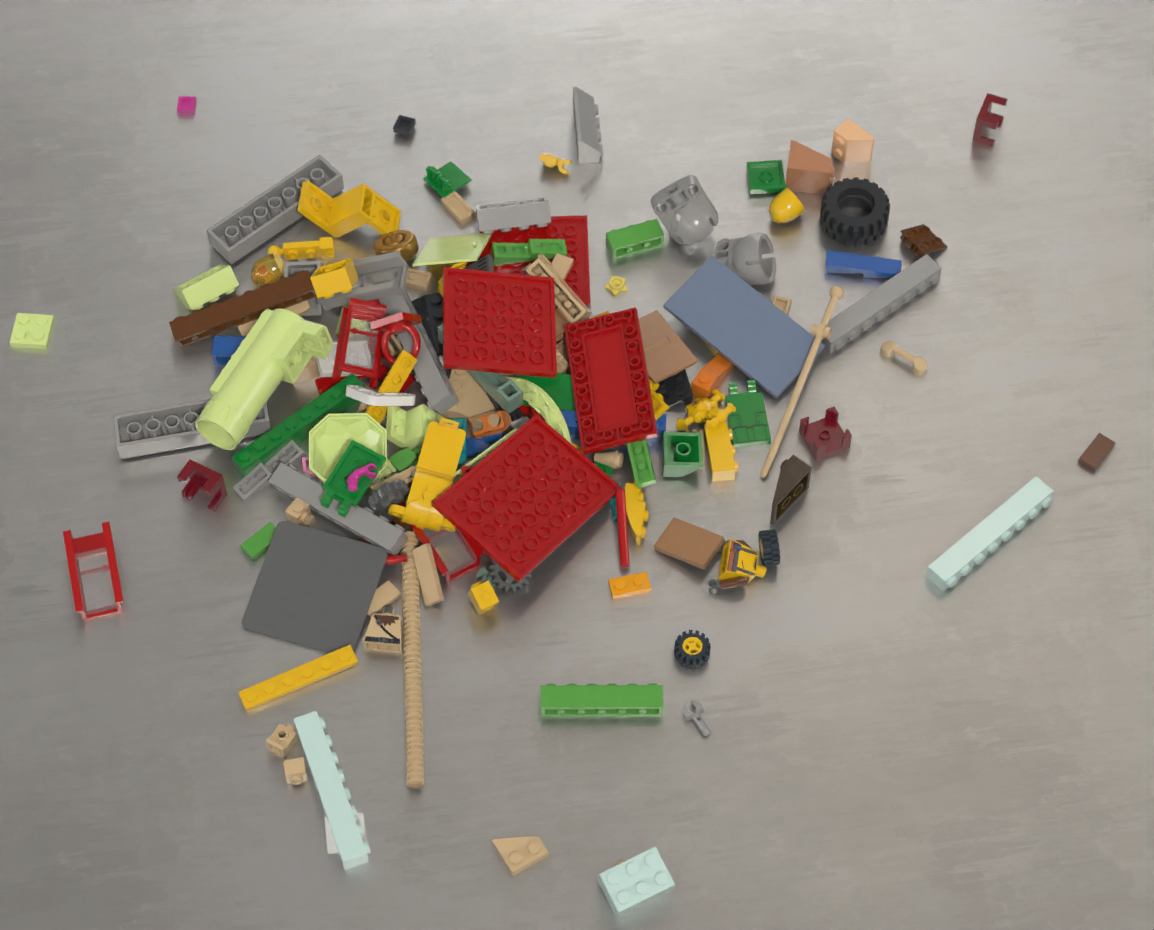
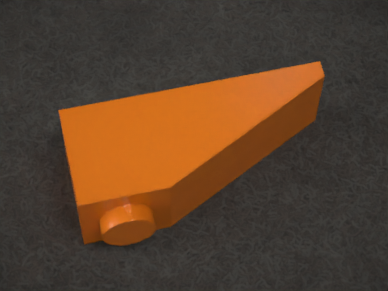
(710, 377)

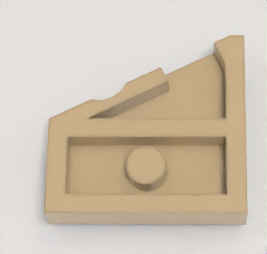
(520, 852)

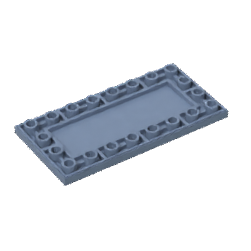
(742, 326)

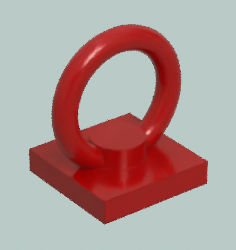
(396, 325)

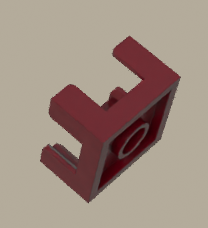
(988, 119)
(825, 435)
(203, 479)

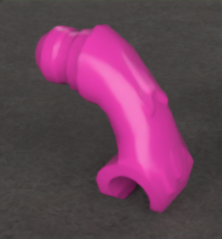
(353, 479)

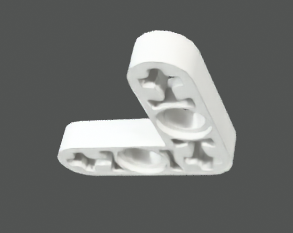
(379, 399)

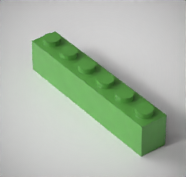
(601, 700)

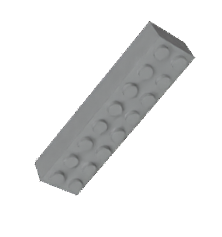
(271, 210)
(169, 429)

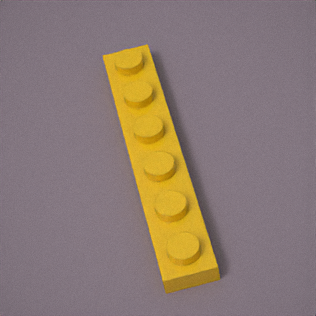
(298, 678)

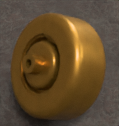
(398, 240)

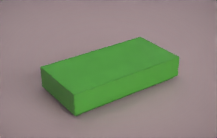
(259, 542)

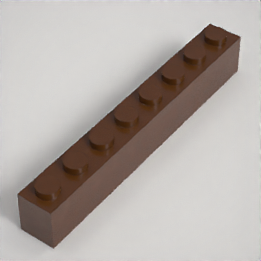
(242, 309)

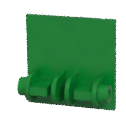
(446, 179)

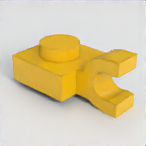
(552, 160)

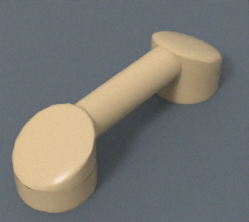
(919, 365)

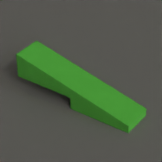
(523, 252)

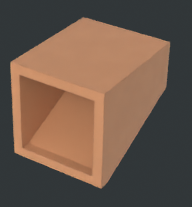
(808, 170)

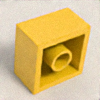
(334, 278)

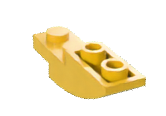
(636, 512)

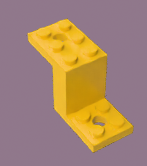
(348, 210)

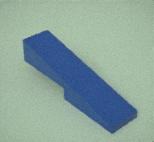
(868, 265)

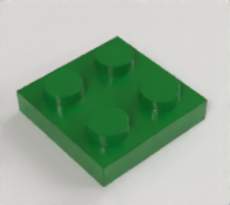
(766, 177)

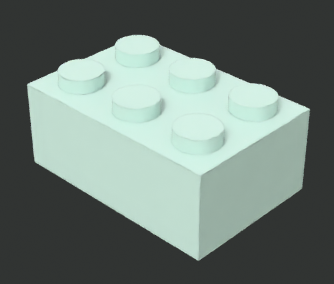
(635, 881)

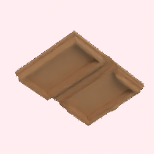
(663, 348)

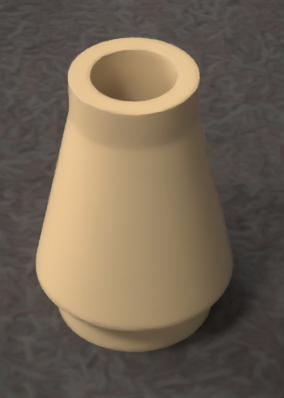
(612, 459)

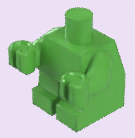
(405, 458)

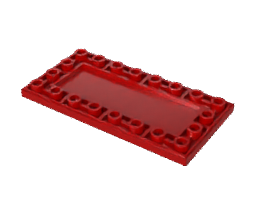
(610, 381)

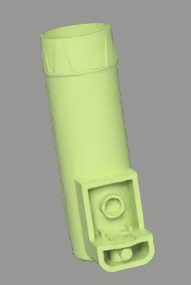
(271, 352)

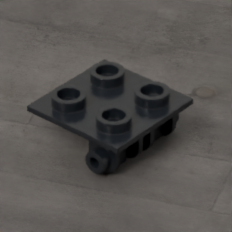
(676, 389)

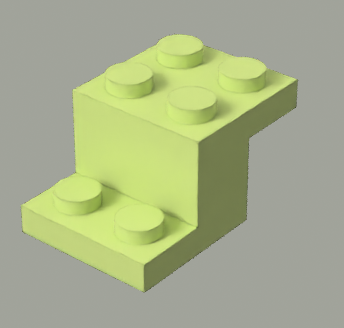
(409, 427)

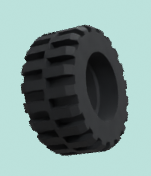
(857, 194)

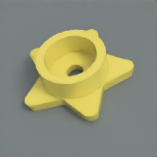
(616, 280)

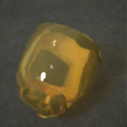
(267, 270)

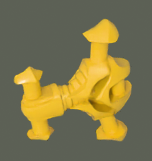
(706, 411)

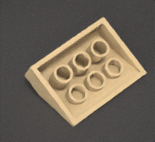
(471, 399)

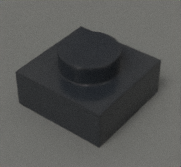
(404, 125)

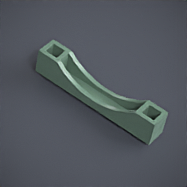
(500, 388)

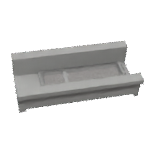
(378, 278)

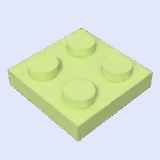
(32, 331)

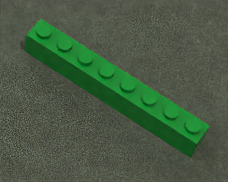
(295, 427)

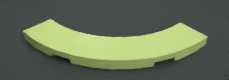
(543, 405)

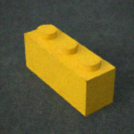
(720, 452)

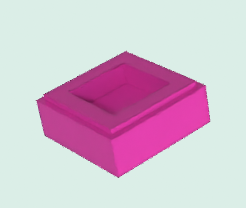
(186, 105)

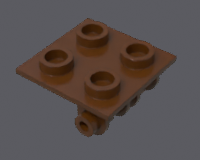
(921, 240)

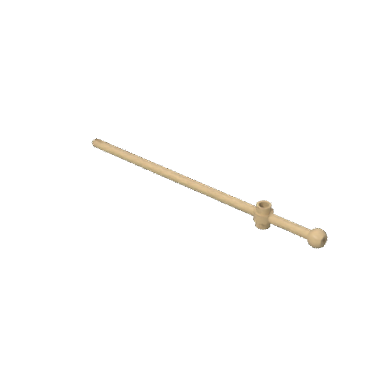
(821, 332)

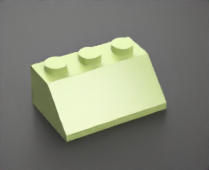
(207, 287)

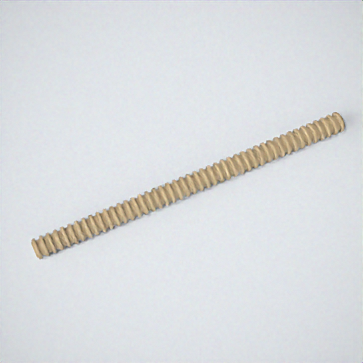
(412, 666)

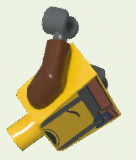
(737, 566)

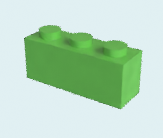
(634, 239)

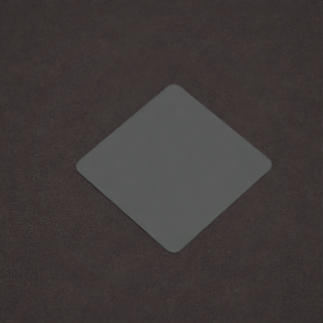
(314, 588)

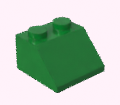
(681, 453)

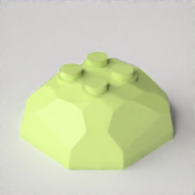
(334, 434)

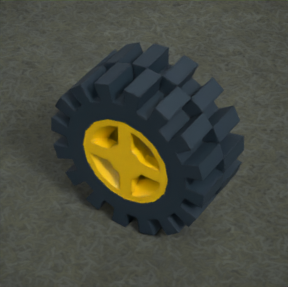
(769, 547)
(688, 643)

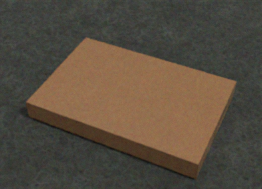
(689, 543)

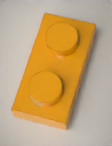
(629, 585)

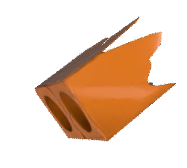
(505, 422)

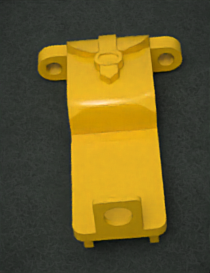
(433, 476)

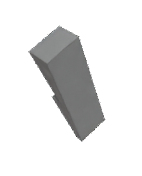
(260, 475)

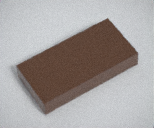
(1096, 452)

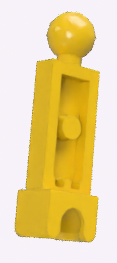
(305, 249)

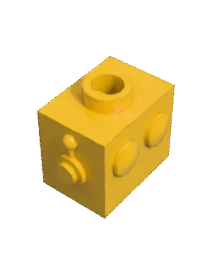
(483, 597)

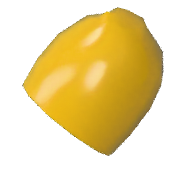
(785, 207)

